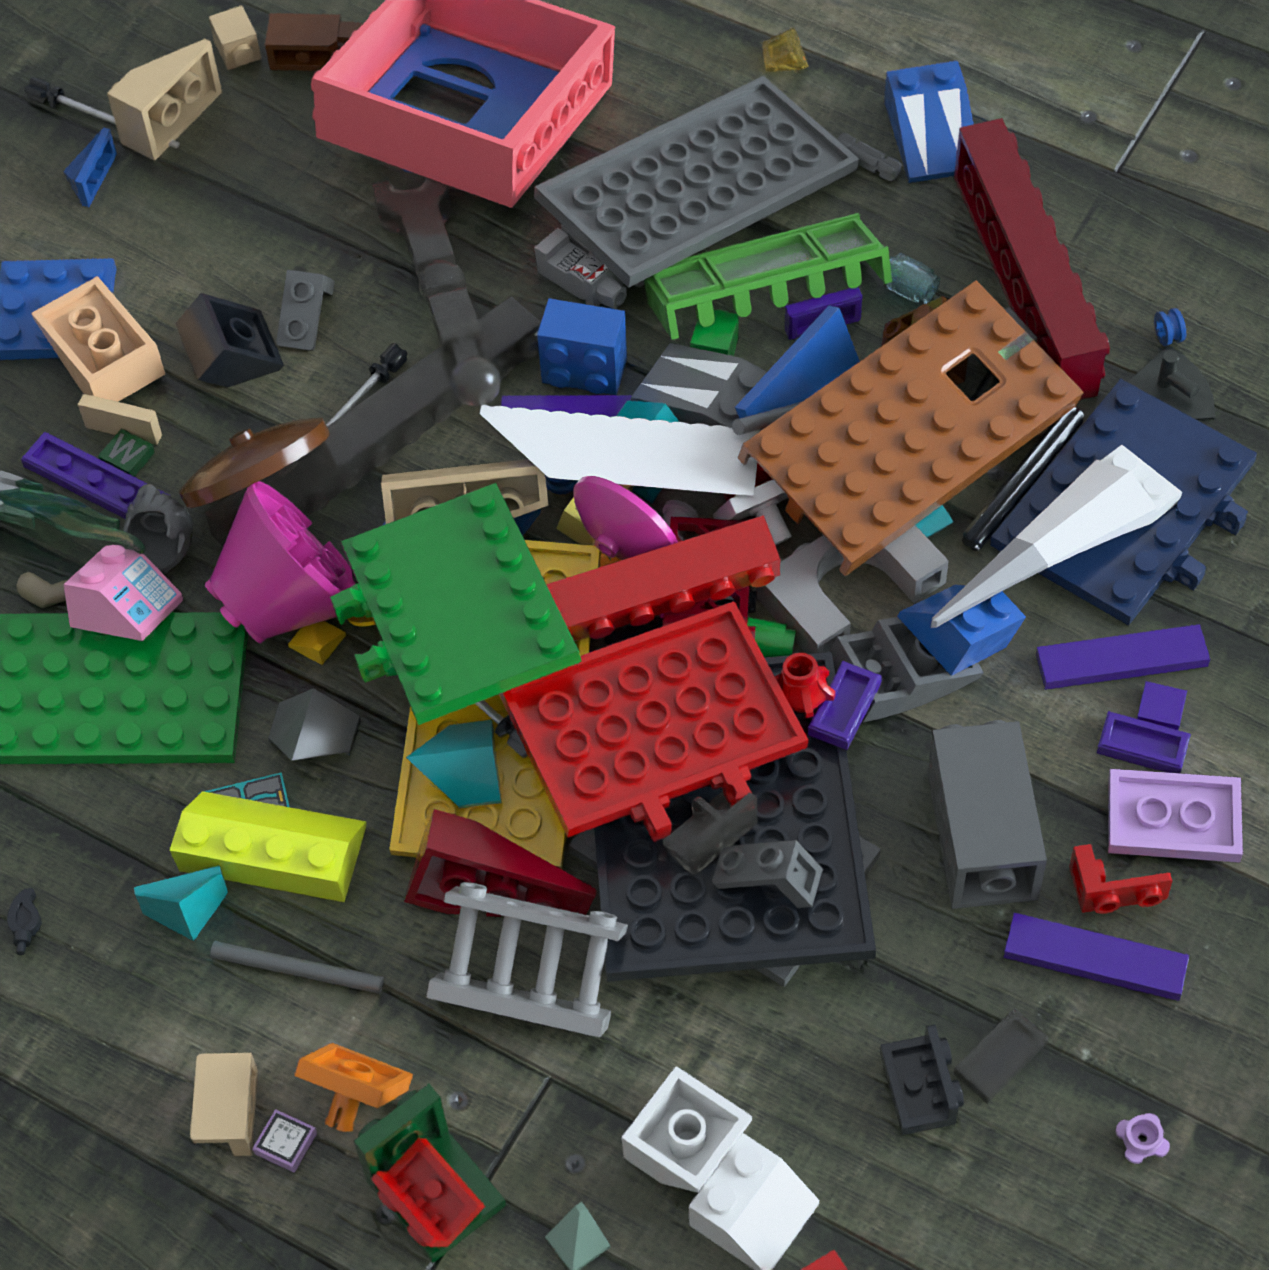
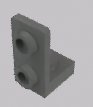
(302, 309)
(770, 863)

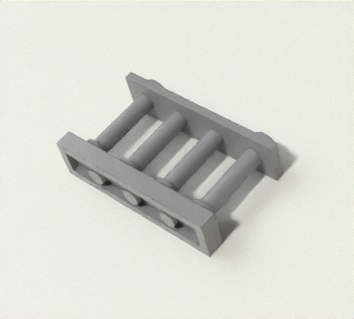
(498, 993)

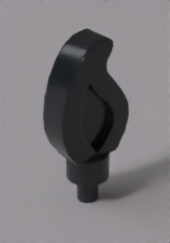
(23, 919)

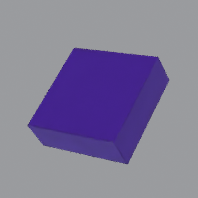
(1162, 705)

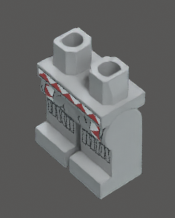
(578, 270)

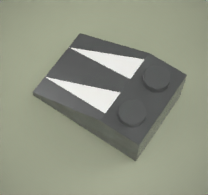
(699, 384)

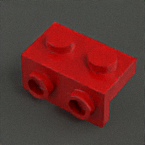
(428, 1195)

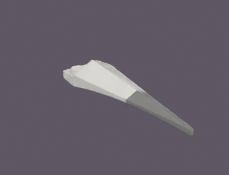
(1098, 506)

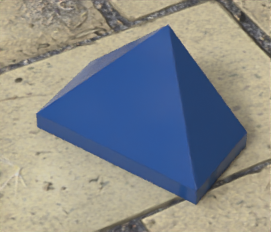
(91, 166)

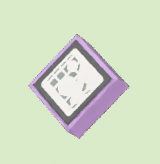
(284, 1141)

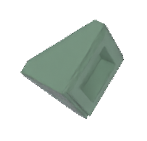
(577, 1238)

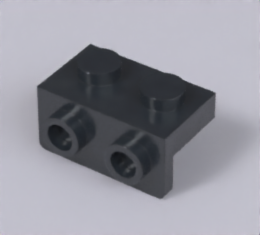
(921, 1082)

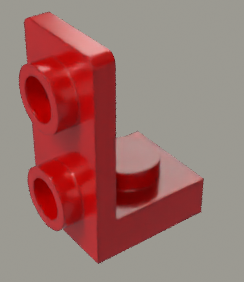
(1106, 897)

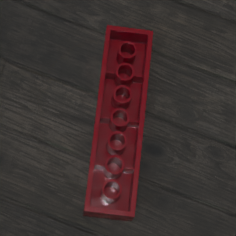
(1027, 252)

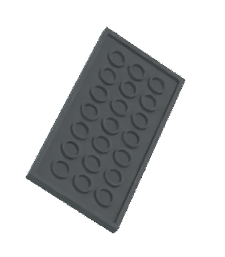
(695, 180)

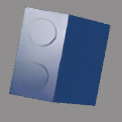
(969, 635)

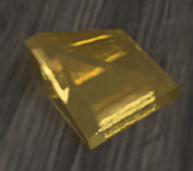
(784, 52)

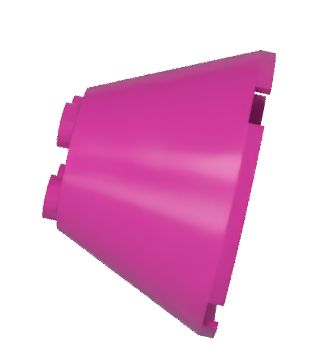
(275, 569)

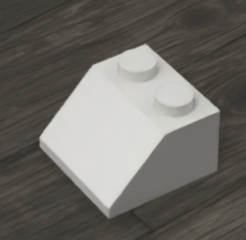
(683, 1132)
(752, 1205)

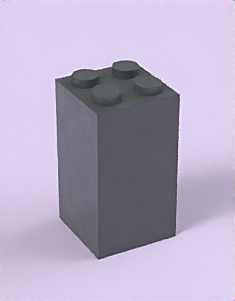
(986, 814)

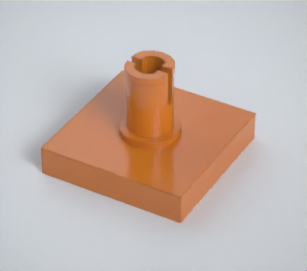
(353, 1079)

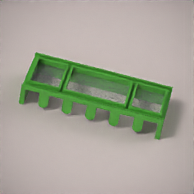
(766, 263)

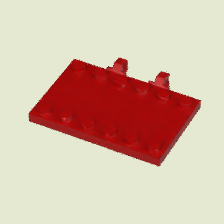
(655, 722)

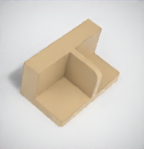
(225, 1101)

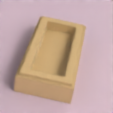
(111, 416)

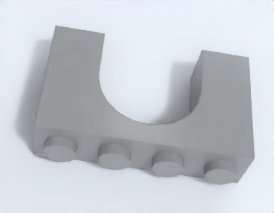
(802, 605)

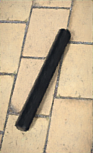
(1021, 479)

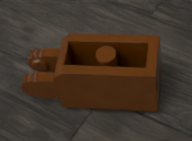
(305, 40)

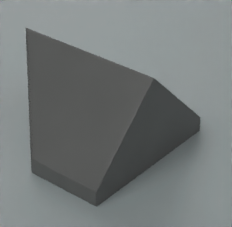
(313, 726)

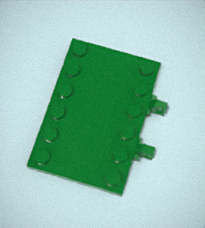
(454, 605)

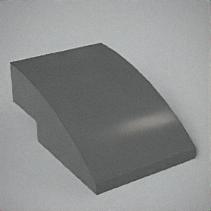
(907, 668)

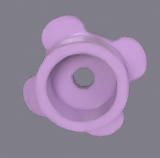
(1144, 1125)

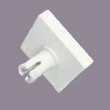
(762, 503)

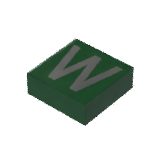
(127, 452)

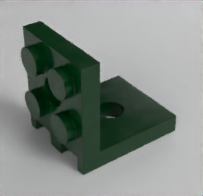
(422, 1116)

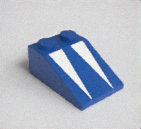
(925, 115)

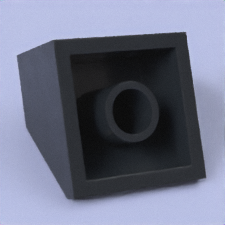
(227, 341)

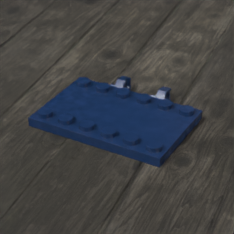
(1190, 455)

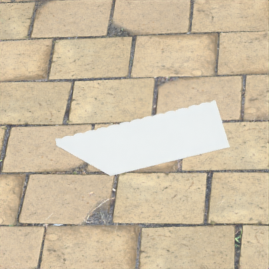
(628, 449)

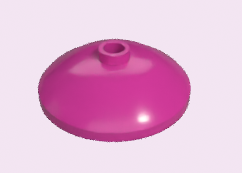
(619, 519)

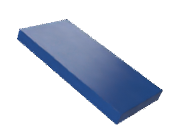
(805, 367)

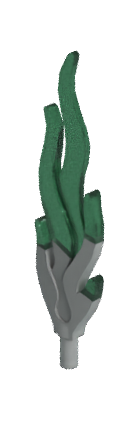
(24, 501)

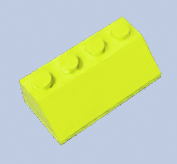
(269, 845)

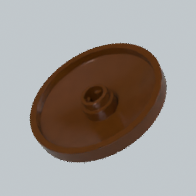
(252, 459)

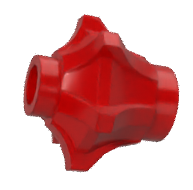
(804, 683)

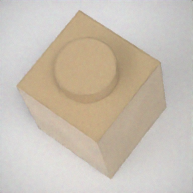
(235, 37)

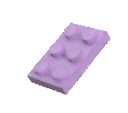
(1174, 815)

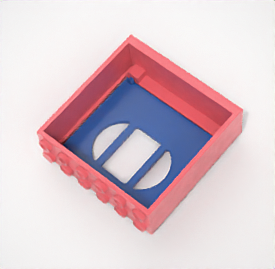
(544, 74)

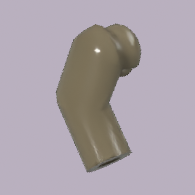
(39, 591)

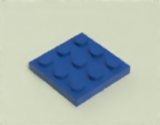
(33, 284)

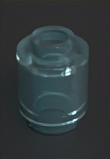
(912, 279)

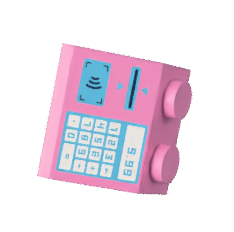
(120, 594)

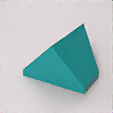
(462, 763)
(184, 900)

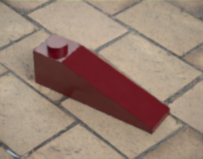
(467, 851)

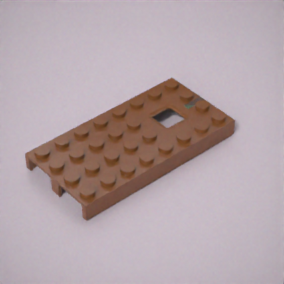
(899, 434)

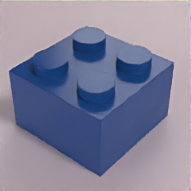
(582, 346)

